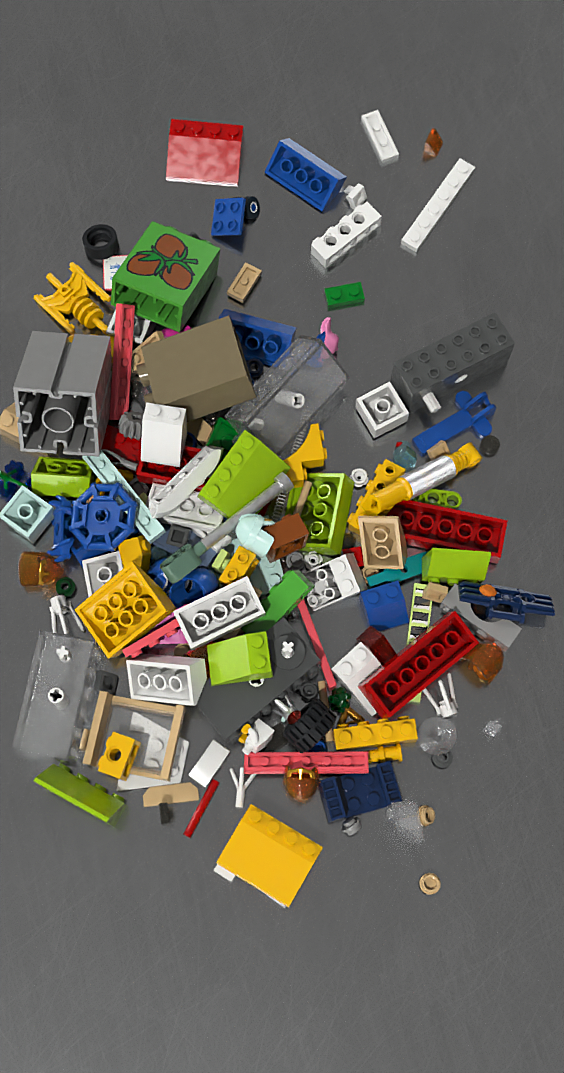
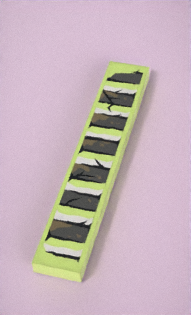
(419, 619)

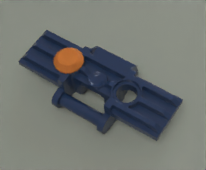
(492, 595)

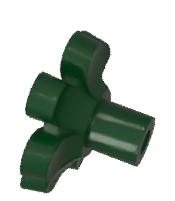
(339, 700)

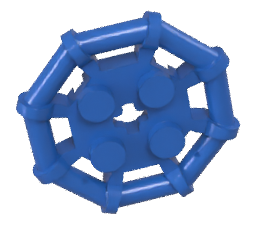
(110, 524)

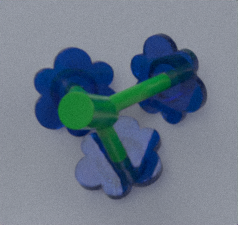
(12, 479)

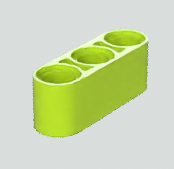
(442, 497)

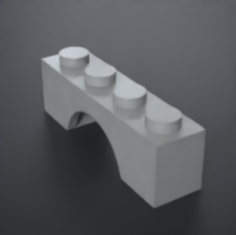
(499, 632)

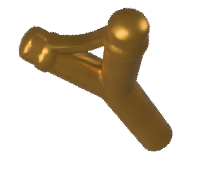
(352, 713)

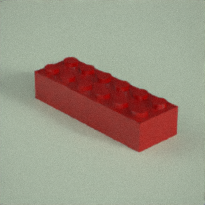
(448, 528)
(418, 665)

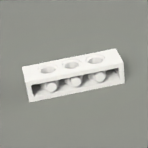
(356, 232)

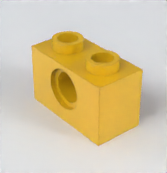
(120, 768)

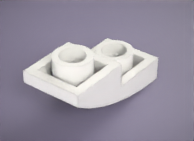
(209, 762)

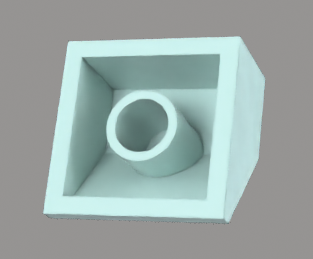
(27, 514)

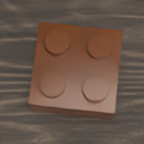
(288, 535)

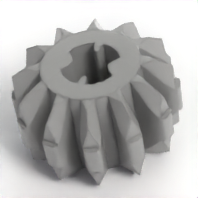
(131, 424)

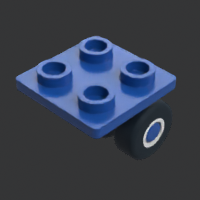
(230, 214)

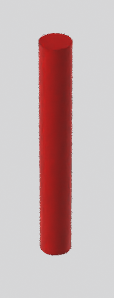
(201, 808)

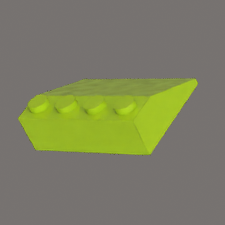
(242, 476)
(324, 511)
(82, 794)

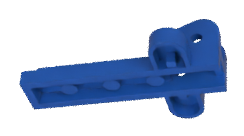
(458, 422)

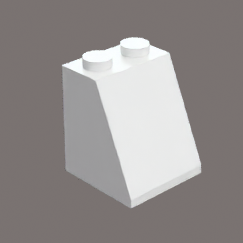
(163, 434)

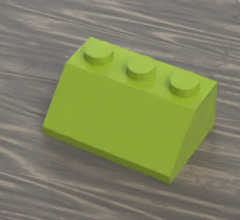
(61, 477)
(455, 566)

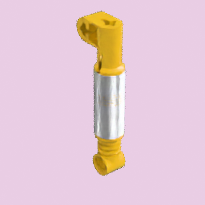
(421, 480)

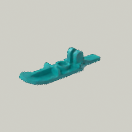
(413, 567)

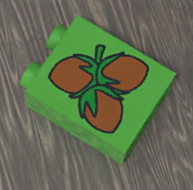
(165, 275)

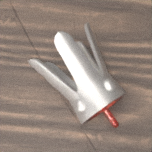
(289, 713)

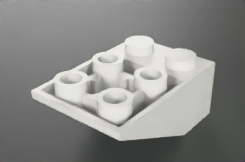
(334, 582)

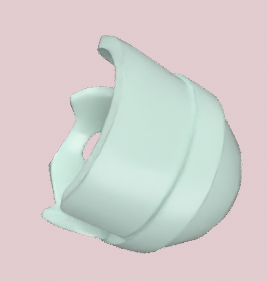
(252, 536)

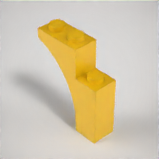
(309, 455)

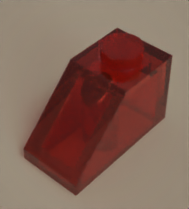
(377, 644)

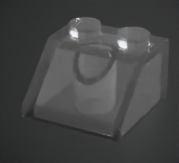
(406, 820)

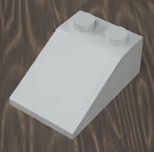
(354, 670)

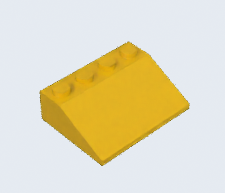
(124, 609)
(269, 855)

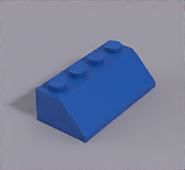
(305, 174)
(261, 337)

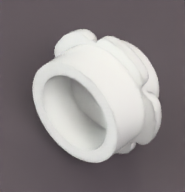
(359, 473)
(312, 555)

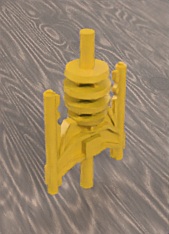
(74, 298)

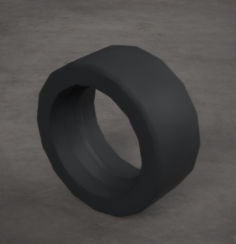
(100, 231)

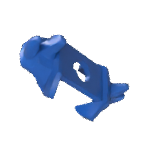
(61, 546)

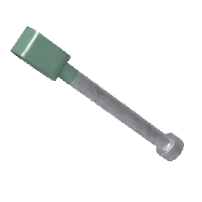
(188, 557)

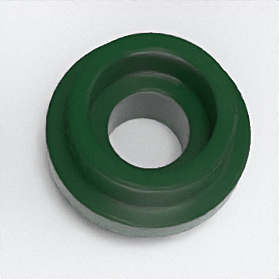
(69, 591)

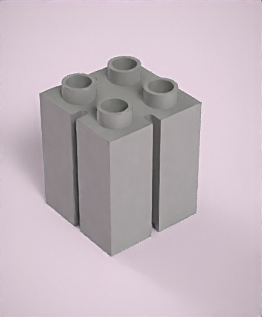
(64, 393)

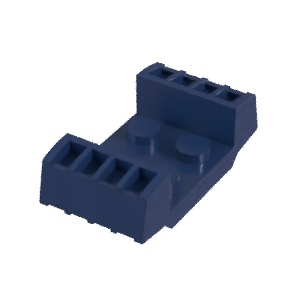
(360, 793)

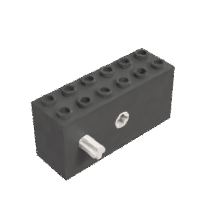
(451, 363)

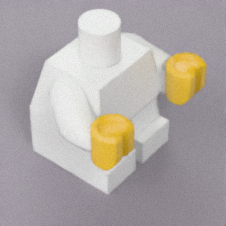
(258, 736)

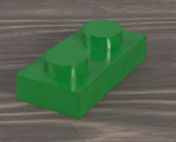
(344, 295)

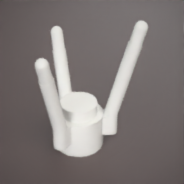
(59, 607)
(447, 706)

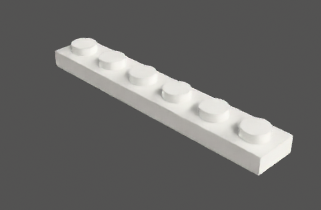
(438, 205)

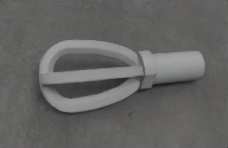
(123, 462)

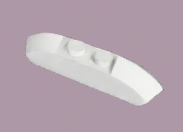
(185, 482)

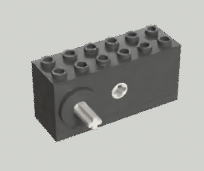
(242, 703)

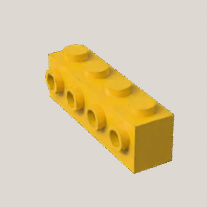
(386, 474)
(374, 735)

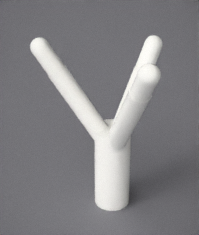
(240, 787)

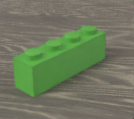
(281, 601)

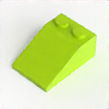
(240, 659)

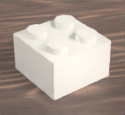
(381, 410)

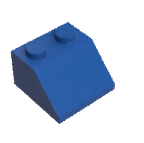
(384, 606)

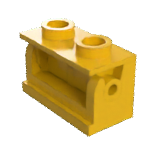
(241, 565)

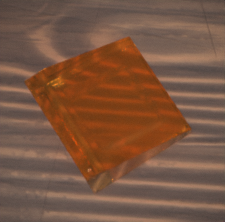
(433, 143)

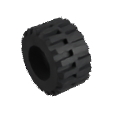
(311, 727)

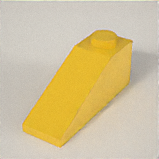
(136, 550)

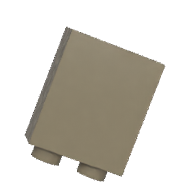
(197, 370)

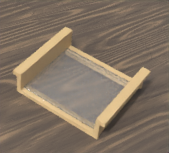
(148, 722)

